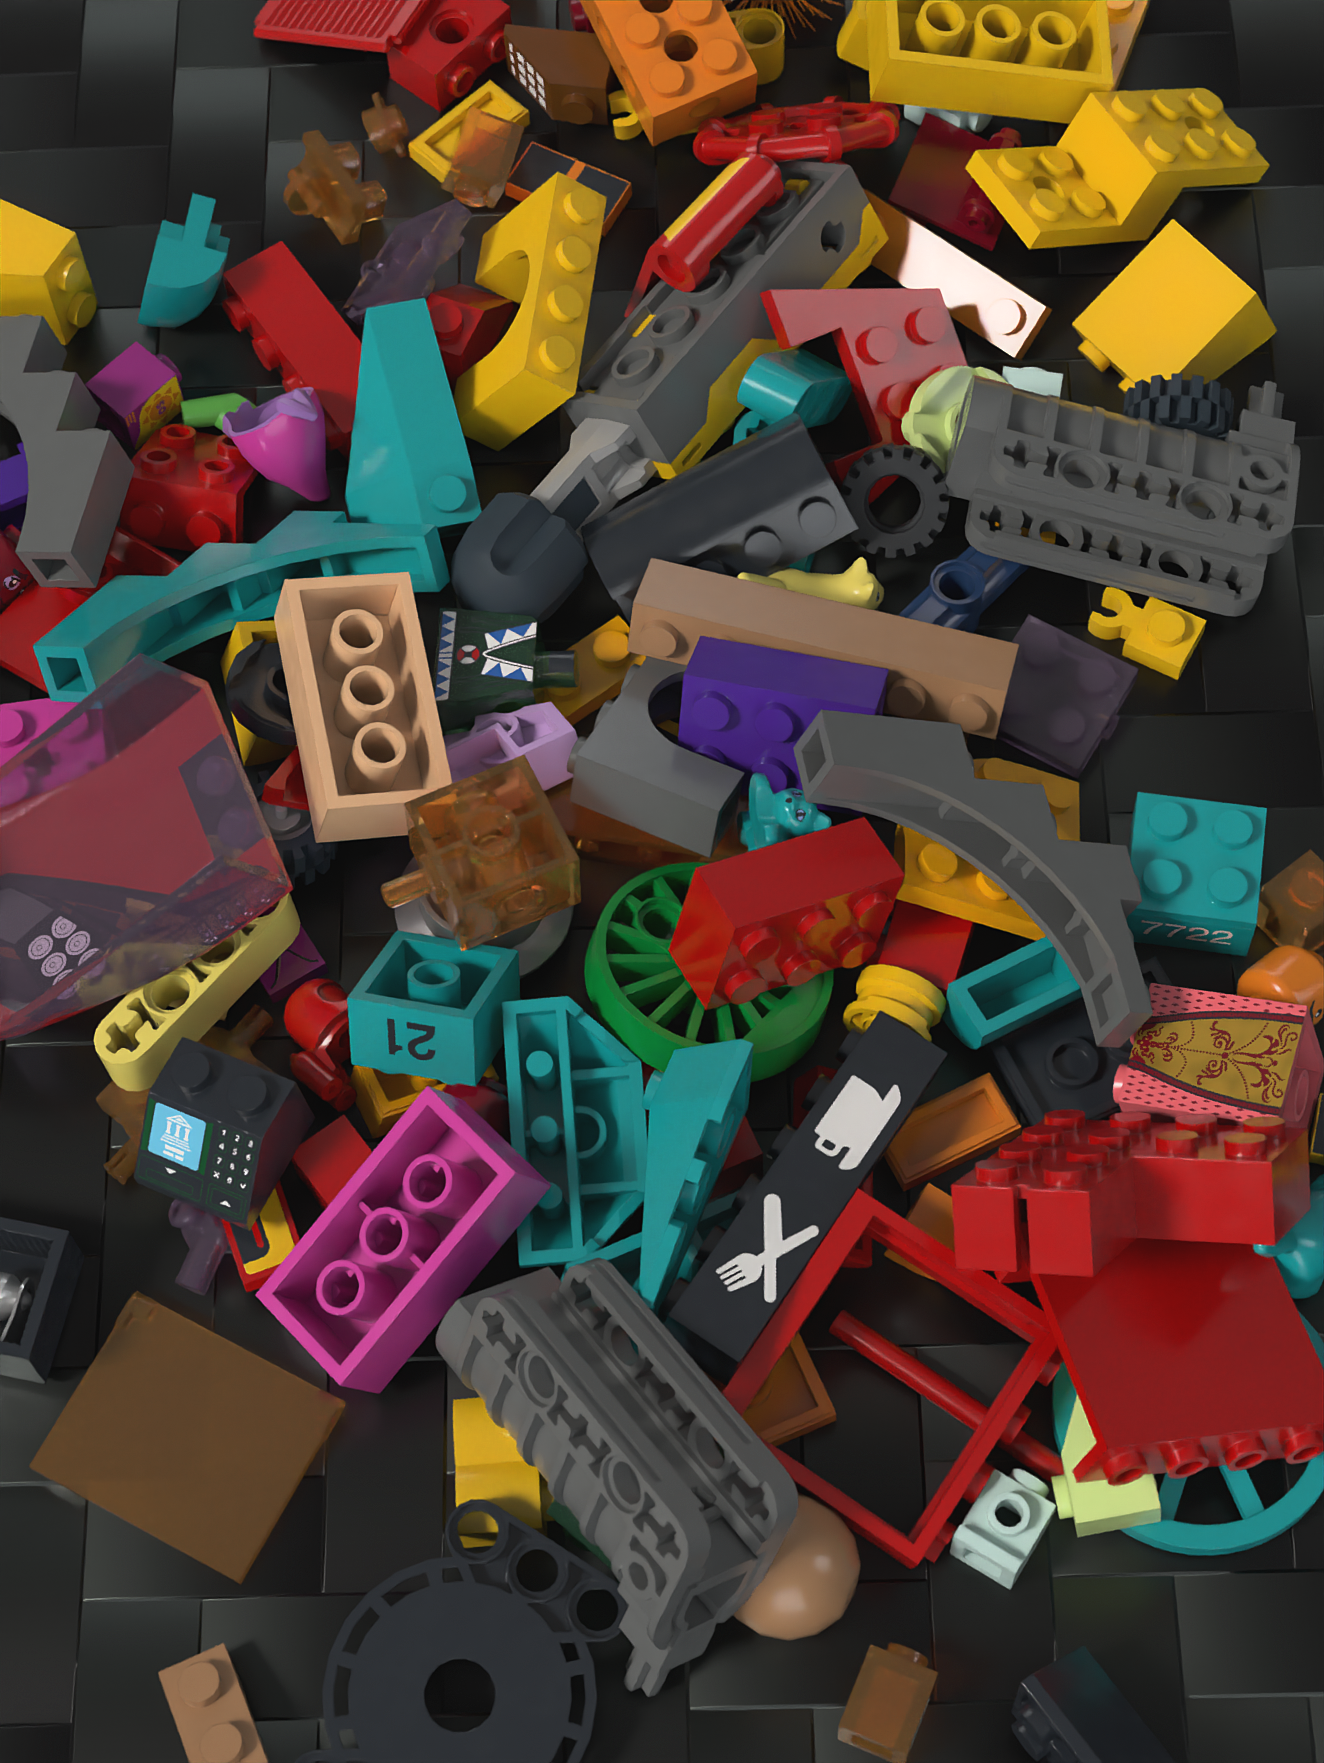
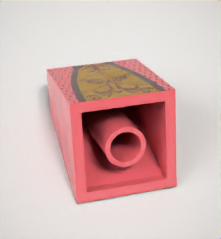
(1222, 1059)

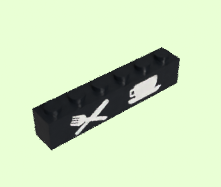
(802, 1194)

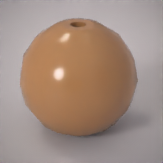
(808, 1577)

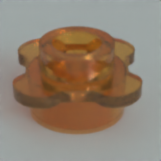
(385, 126)

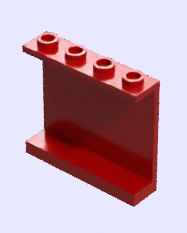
(1184, 1359)

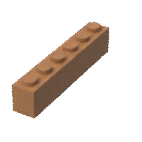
(932, 668)

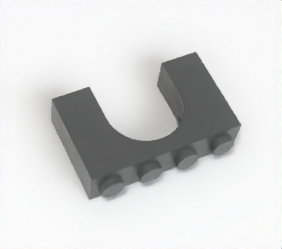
(646, 779)

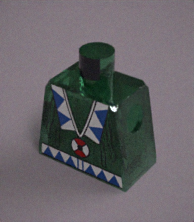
(493, 665)

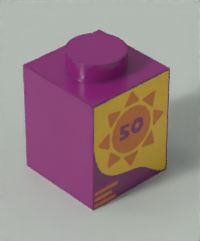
(137, 394)

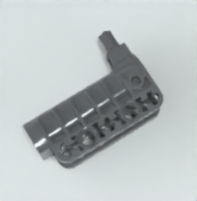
(1127, 492)
(628, 1450)

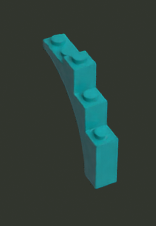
(221, 588)

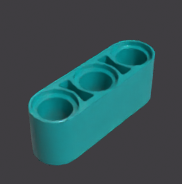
(795, 382)

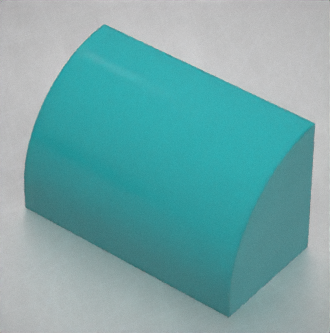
(1009, 994)

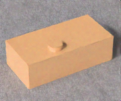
(360, 702)

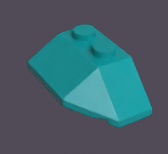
(577, 1124)

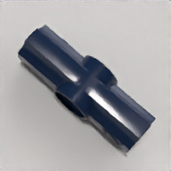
(963, 589)

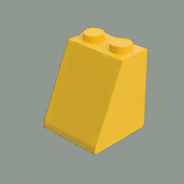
(43, 272)
(1173, 315)

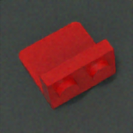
(187, 490)

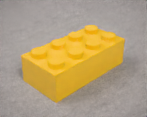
(990, 55)

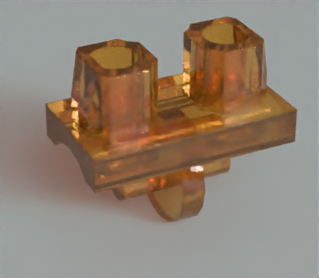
(327, 188)

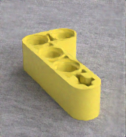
(210, 993)

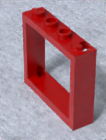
(1001, 1420)

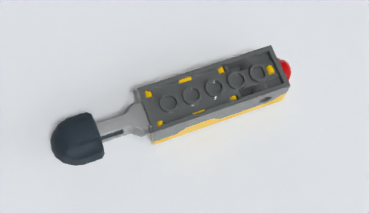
(665, 388)

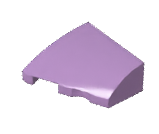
(498, 737)

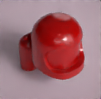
(320, 1024)

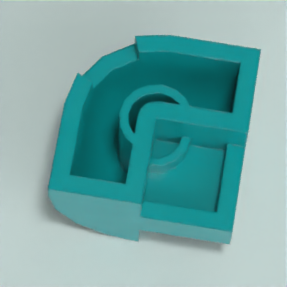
(184, 268)

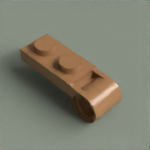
(212, 1709)

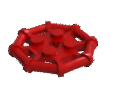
(798, 131)

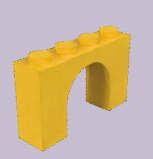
(547, 264)

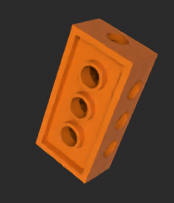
(643, 47)

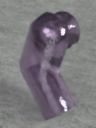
(206, 1242)

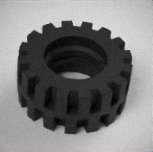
(920, 470)

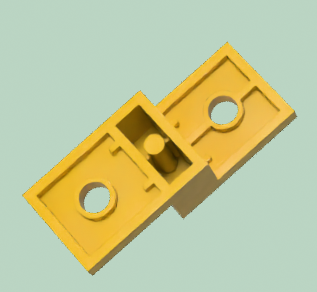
(1117, 167)

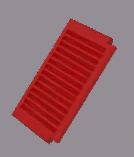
(339, 23)

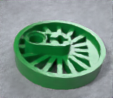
(777, 1021)

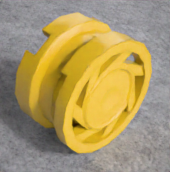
(899, 995)

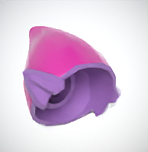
(284, 441)

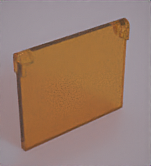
(187, 1436)

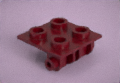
(941, 189)

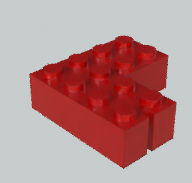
(1107, 1182)

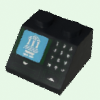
(219, 1132)

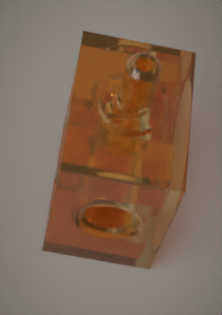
(488, 854)

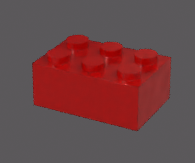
(785, 913)

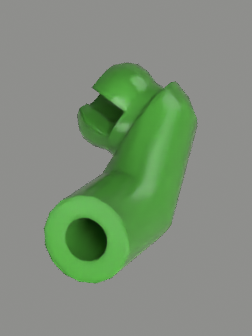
(210, 410)

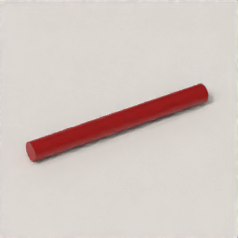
(940, 1391)

